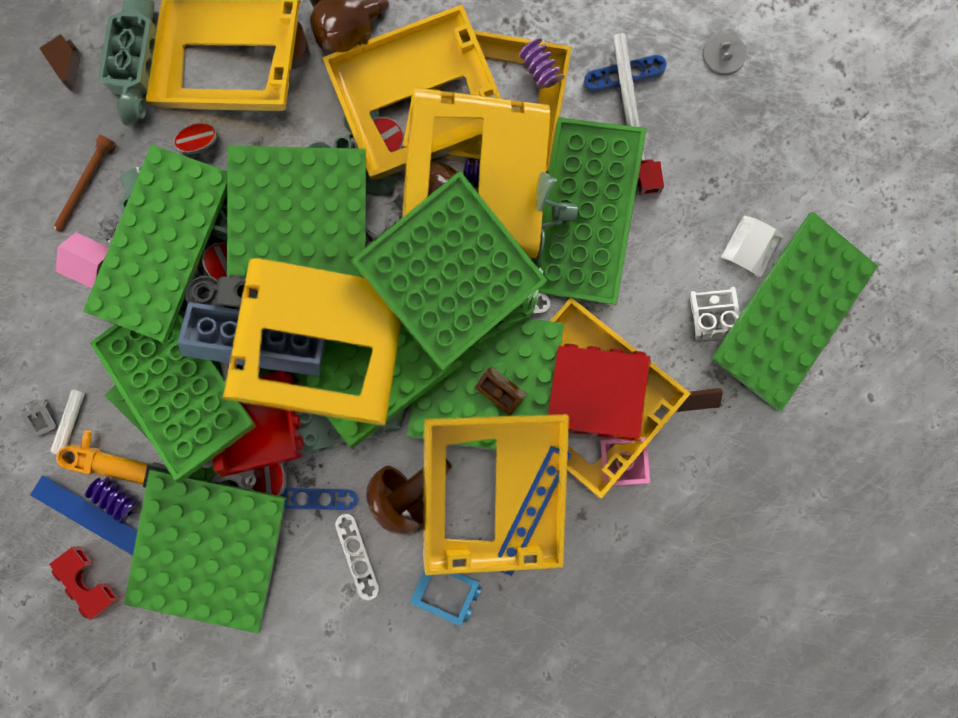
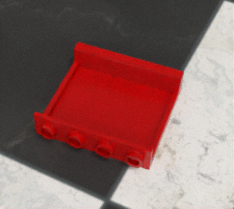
(600, 391)
(269, 443)

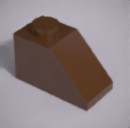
(62, 58)

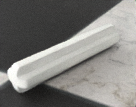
(68, 420)

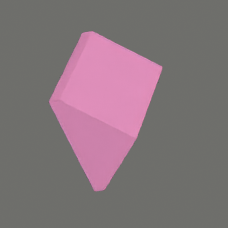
(80, 259)
(636, 473)

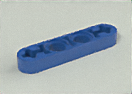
(651, 73)
(313, 499)

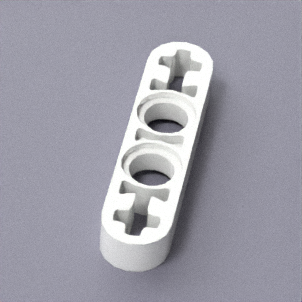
(360, 555)

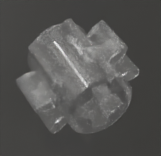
(105, 224)

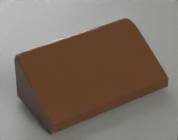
(500, 390)
(702, 400)

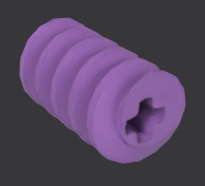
(539, 65)

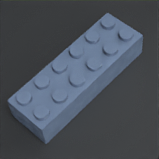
(210, 335)

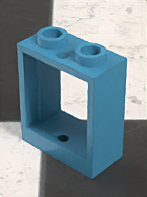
(465, 611)

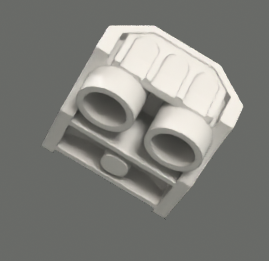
(752, 245)
(714, 308)

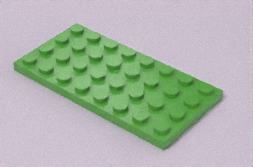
(599, 172)
(158, 243)
(794, 312)
(173, 397)

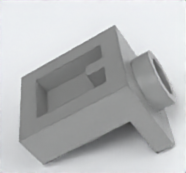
(37, 417)

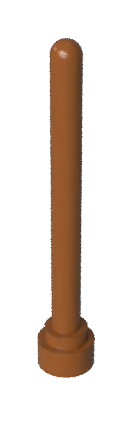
(103, 146)

